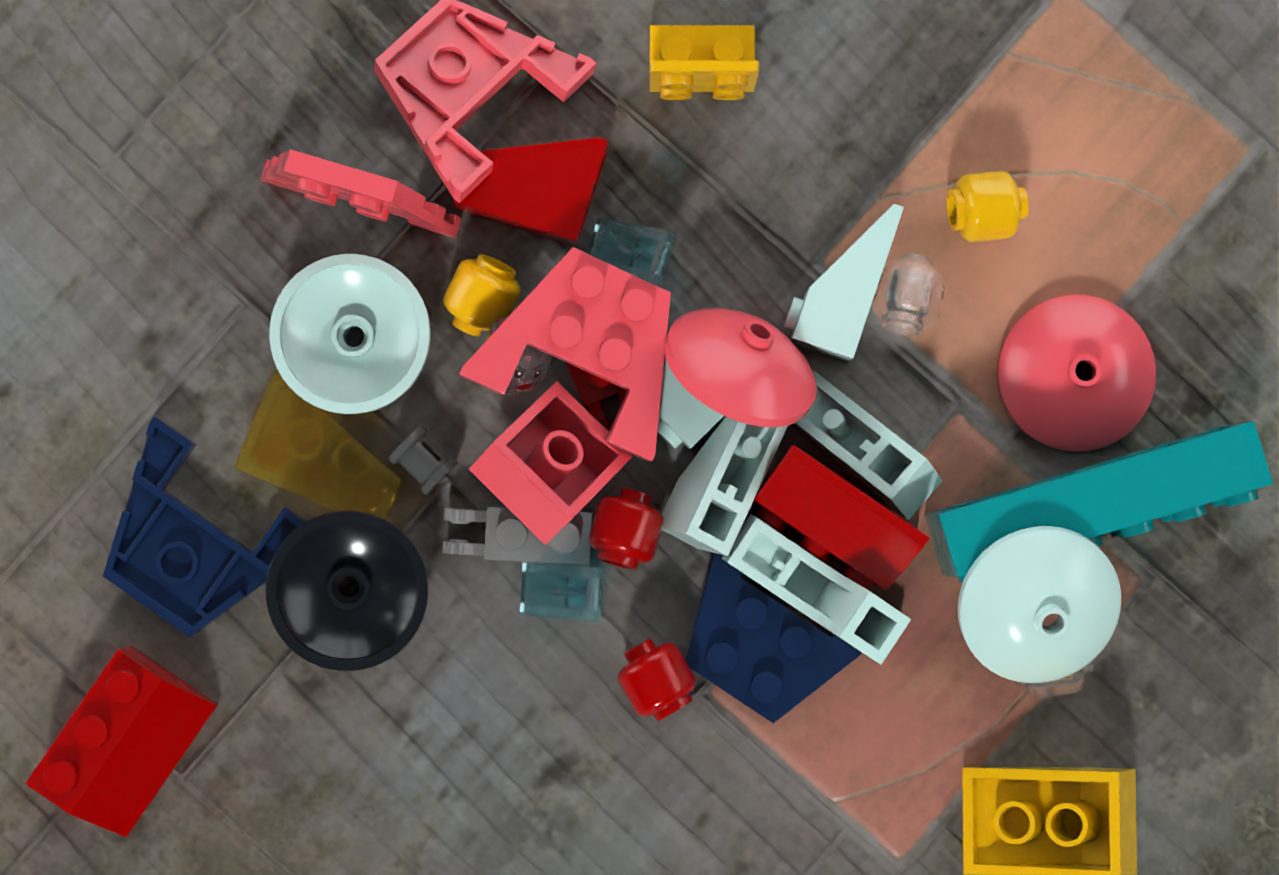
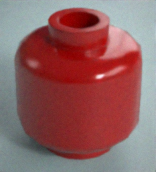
(626, 529)
(656, 679)

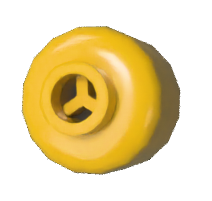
(986, 206)
(481, 294)

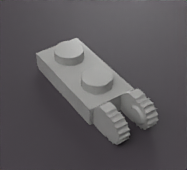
(512, 541)

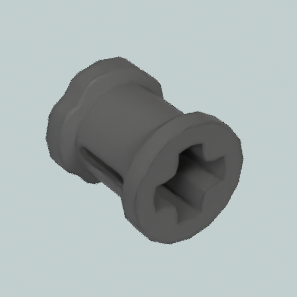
(423, 460)

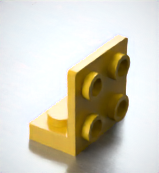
(703, 60)

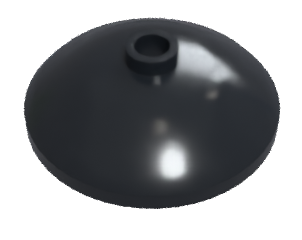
(338, 627)

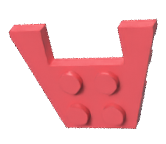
(452, 67)
(369, 193)
(595, 322)

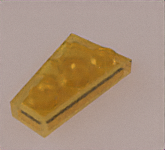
(314, 455)

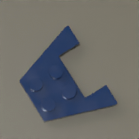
(176, 556)
(759, 646)

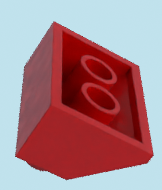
(837, 520)
(122, 742)

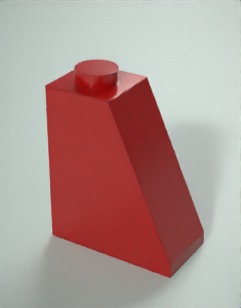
(541, 187)

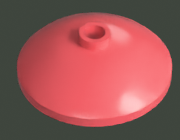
(740, 367)
(1040, 378)

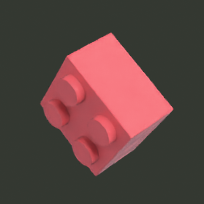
(549, 463)

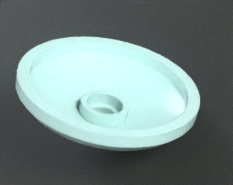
(312, 327)
(1022, 583)

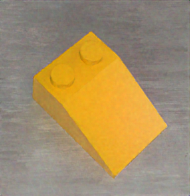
(1049, 821)

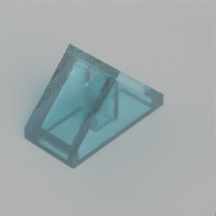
(633, 248)
(562, 591)

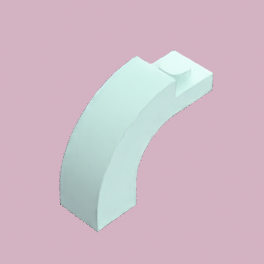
(817, 589)

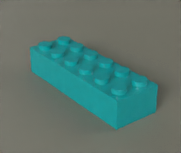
(1112, 495)

